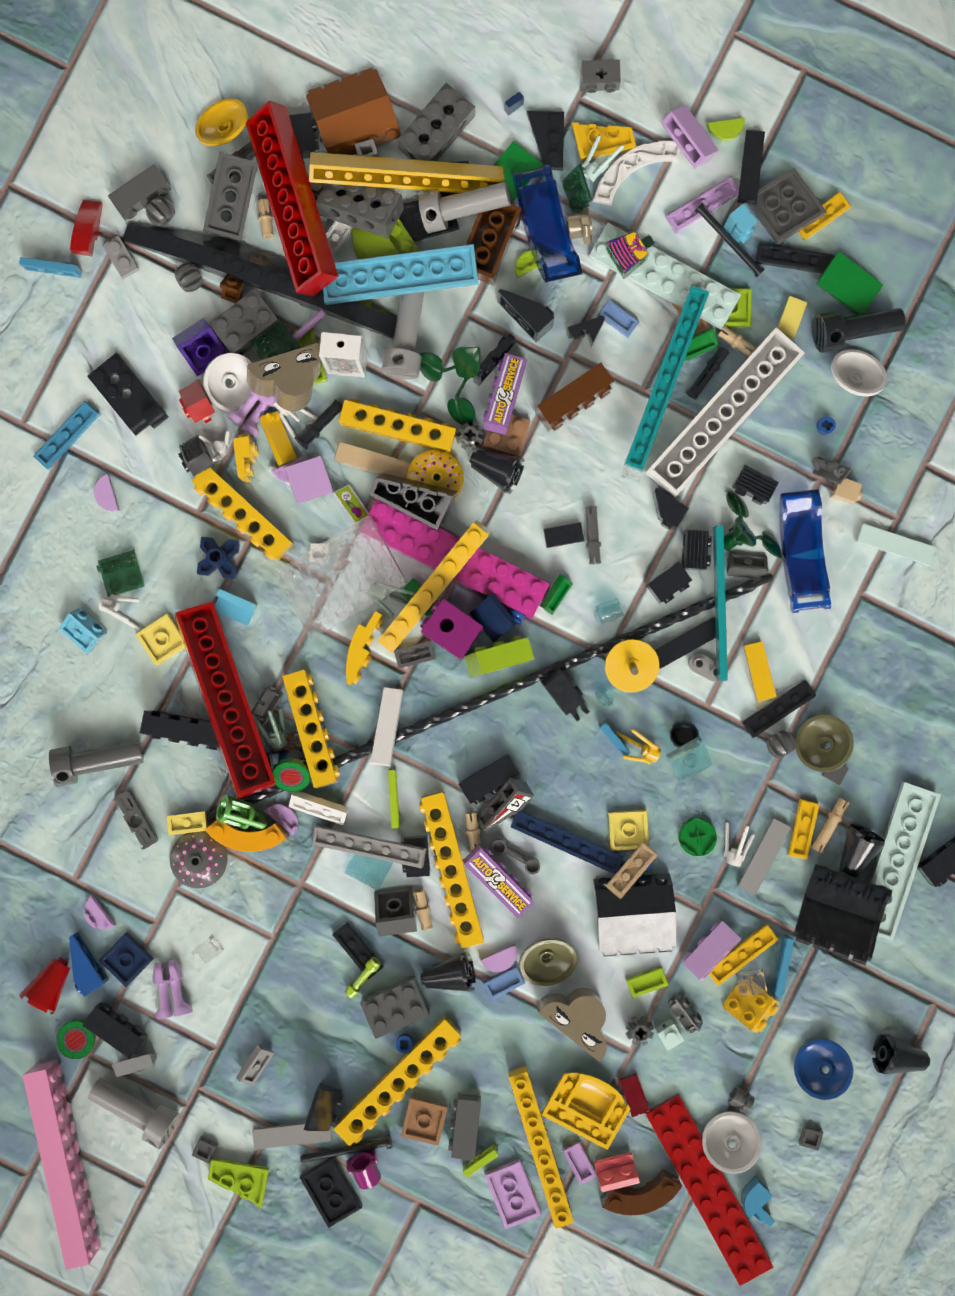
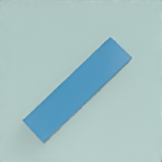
(66, 435)

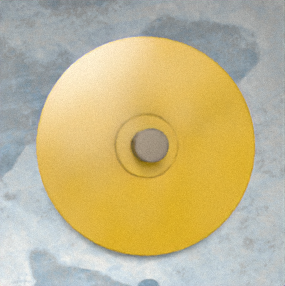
(632, 665)

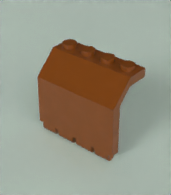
(353, 112)

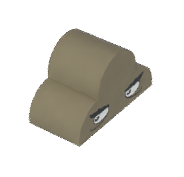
(287, 377)
(578, 1017)

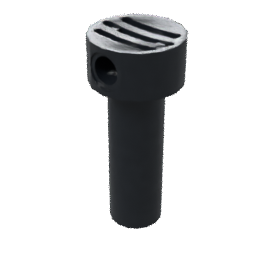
(832, 330)

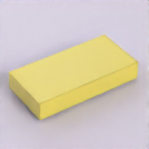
(791, 316)

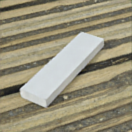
(387, 726)

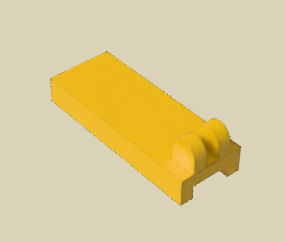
(277, 438)

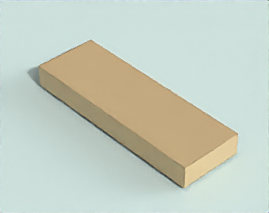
(631, 870)

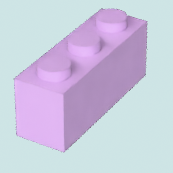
(689, 136)
(711, 950)

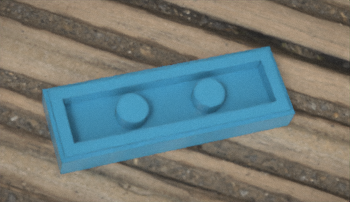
(50, 267)
(782, 965)

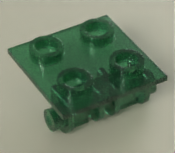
(577, 190)
(275, 342)
(120, 573)

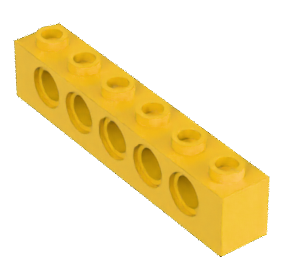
(423, 439)
(209, 477)
(292, 684)

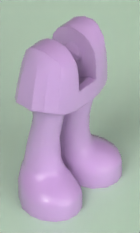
(250, 424)
(161, 980)

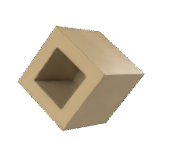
(847, 491)

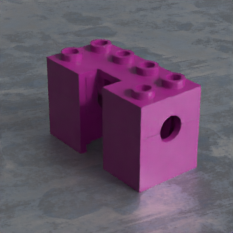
(460, 638)

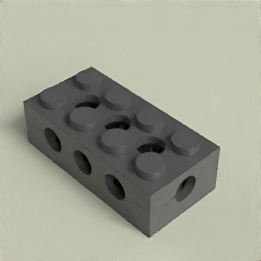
(434, 115)
(242, 190)
(361, 207)

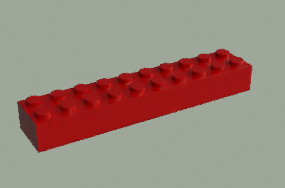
(291, 199)
(224, 700)

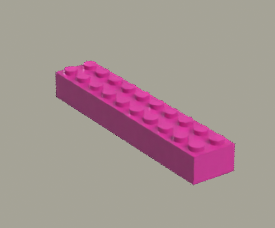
(480, 573)

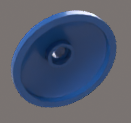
(810, 1064)

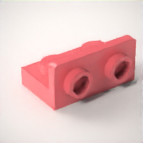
(616, 1172)

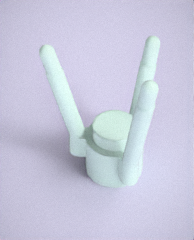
(593, 170)

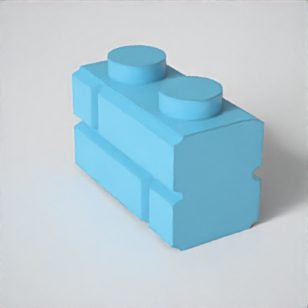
(740, 224)

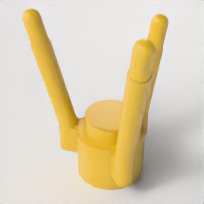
(650, 752)

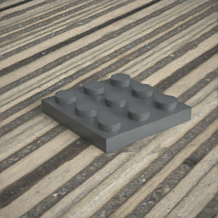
(786, 206)

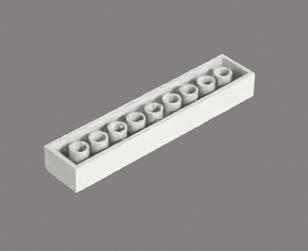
(725, 413)

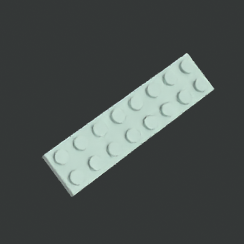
(671, 279)
(902, 850)

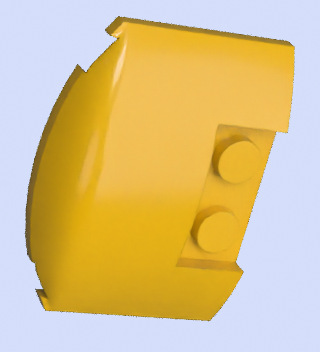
(587, 1107)

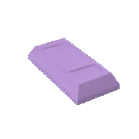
(579, 1162)

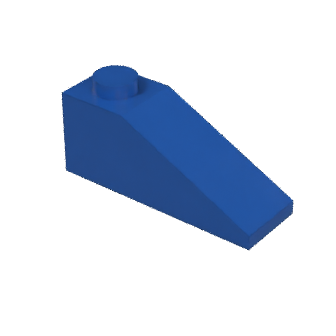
(85, 968)

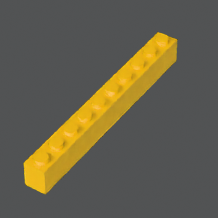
(401, 173)

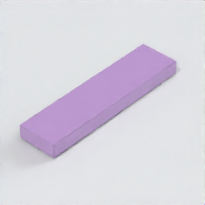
(711, 199)

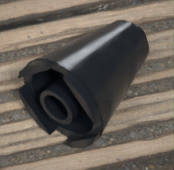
(498, 468)
(859, 850)
(451, 974)
(898, 1056)

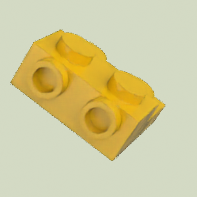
(245, 454)

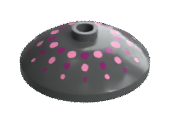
(211, 857)

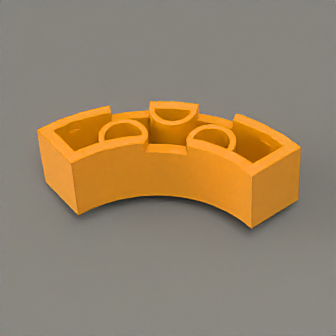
(247, 840)

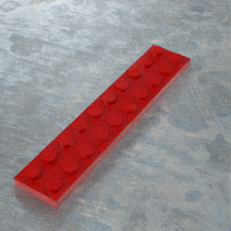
(709, 1190)

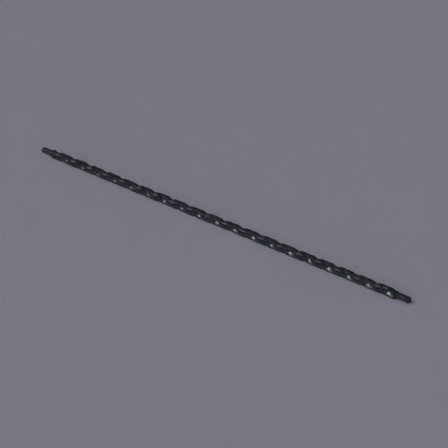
(525, 682)

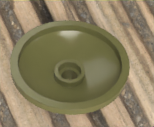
(812, 740)
(548, 961)

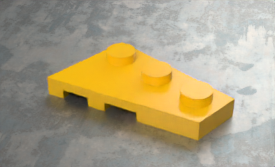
(611, 139)

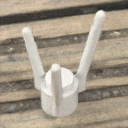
(284, 412)
(218, 447)
(111, 607)
(736, 856)

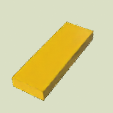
(834, 208)
(759, 671)
(803, 829)

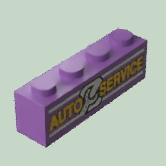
(505, 393)
(498, 881)

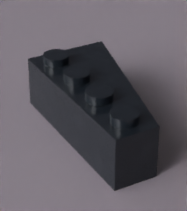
(417, 499)
(178, 728)

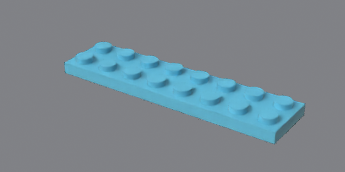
(403, 274)

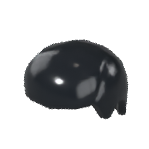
(683, 733)

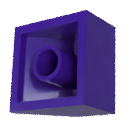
(199, 346)

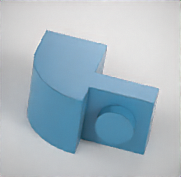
(753, 1199)

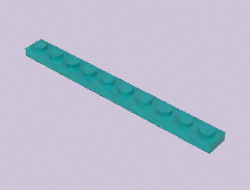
(666, 378)

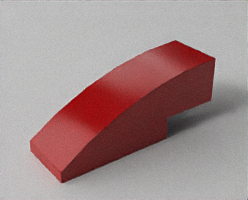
(86, 228)

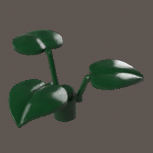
(467, 366)
(741, 533)

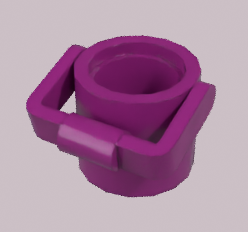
(364, 1169)

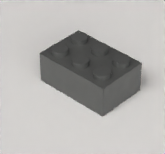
(244, 323)
(394, 1007)

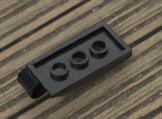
(140, 408)

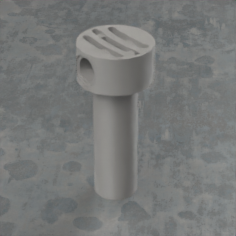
(460, 205)
(401, 359)
(155, 1123)

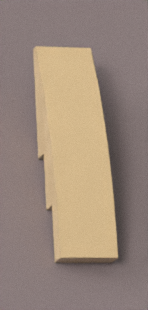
(370, 460)

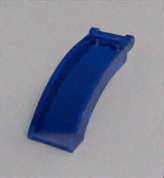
(546, 226)
(803, 549)

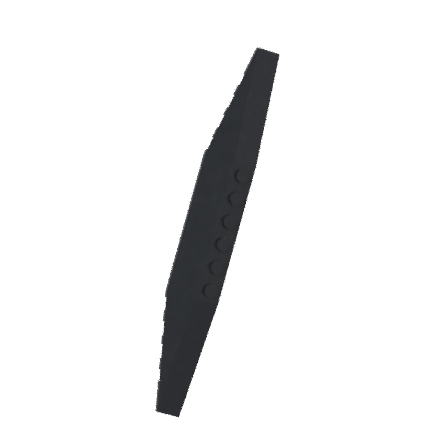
(255, 268)

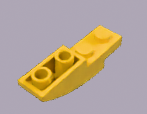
(357, 655)

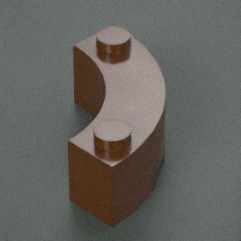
(642, 1199)

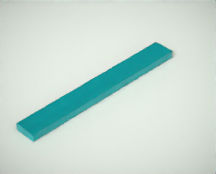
(720, 603)

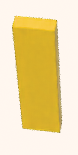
(743, 953)

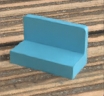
(234, 607)

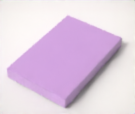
(512, 1193)

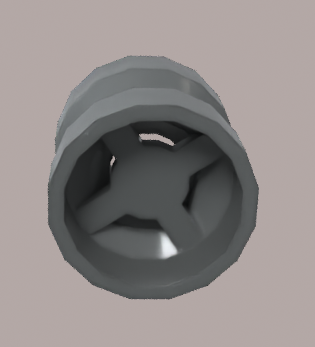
(741, 1100)

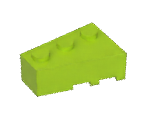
(499, 656)

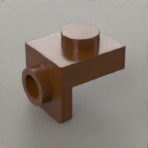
(232, 288)

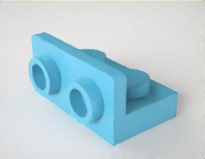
(82, 629)

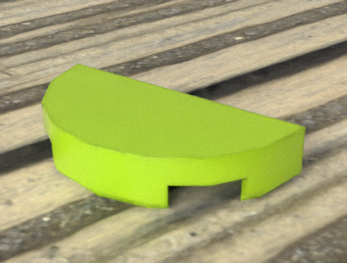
(726, 129)
(525, 264)

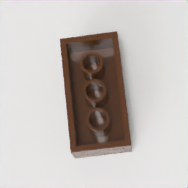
(491, 239)
(574, 397)

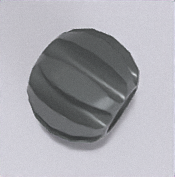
(160, 211)
(188, 277)
(474, 440)
(781, 744)
(644, 1034)

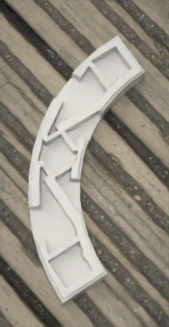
(631, 161)

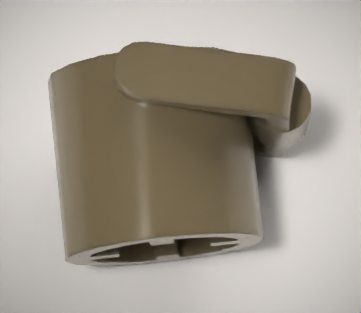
(580, 225)

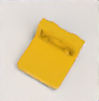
(752, 1009)

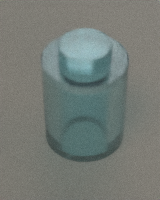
(608, 611)

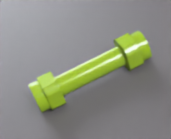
(354, 988)

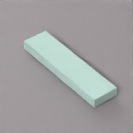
(895, 544)

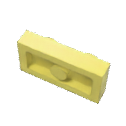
(187, 823)

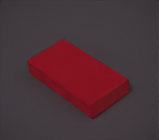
(634, 1095)

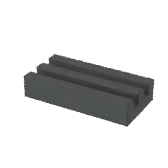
(430, 650)

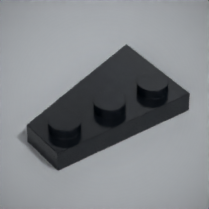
(549, 136)
(493, 358)

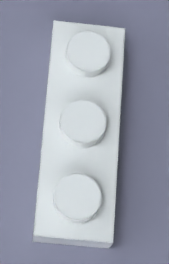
(318, 807)

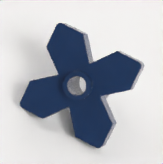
(212, 550)

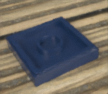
(493, 617)
(126, 959)

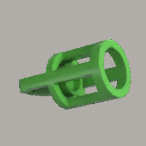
(246, 817)

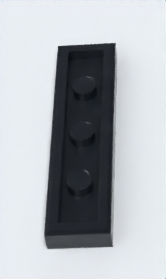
(751, 167)
(792, 258)
(686, 643)
(778, 709)

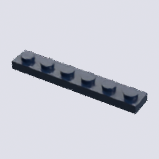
(567, 842)

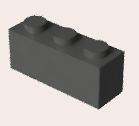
(139, 192)
(465, 1127)

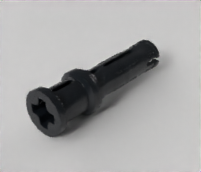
(313, 430)

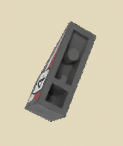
(507, 801)

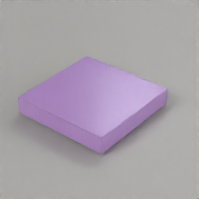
(308, 480)

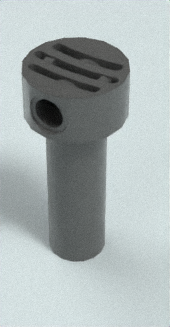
(67, 765)

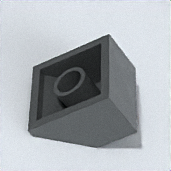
(395, 911)

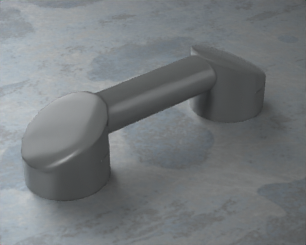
(500, 847)

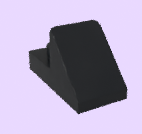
(591, 327)

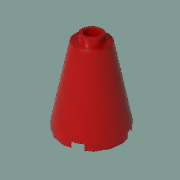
(47, 986)

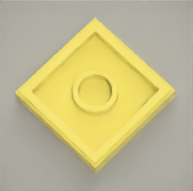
(161, 639)
(628, 829)

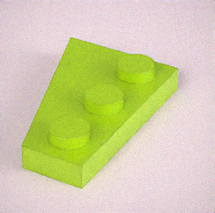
(242, 1178)

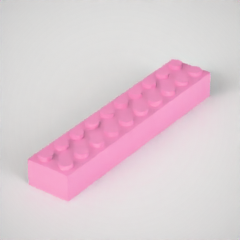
(62, 1163)

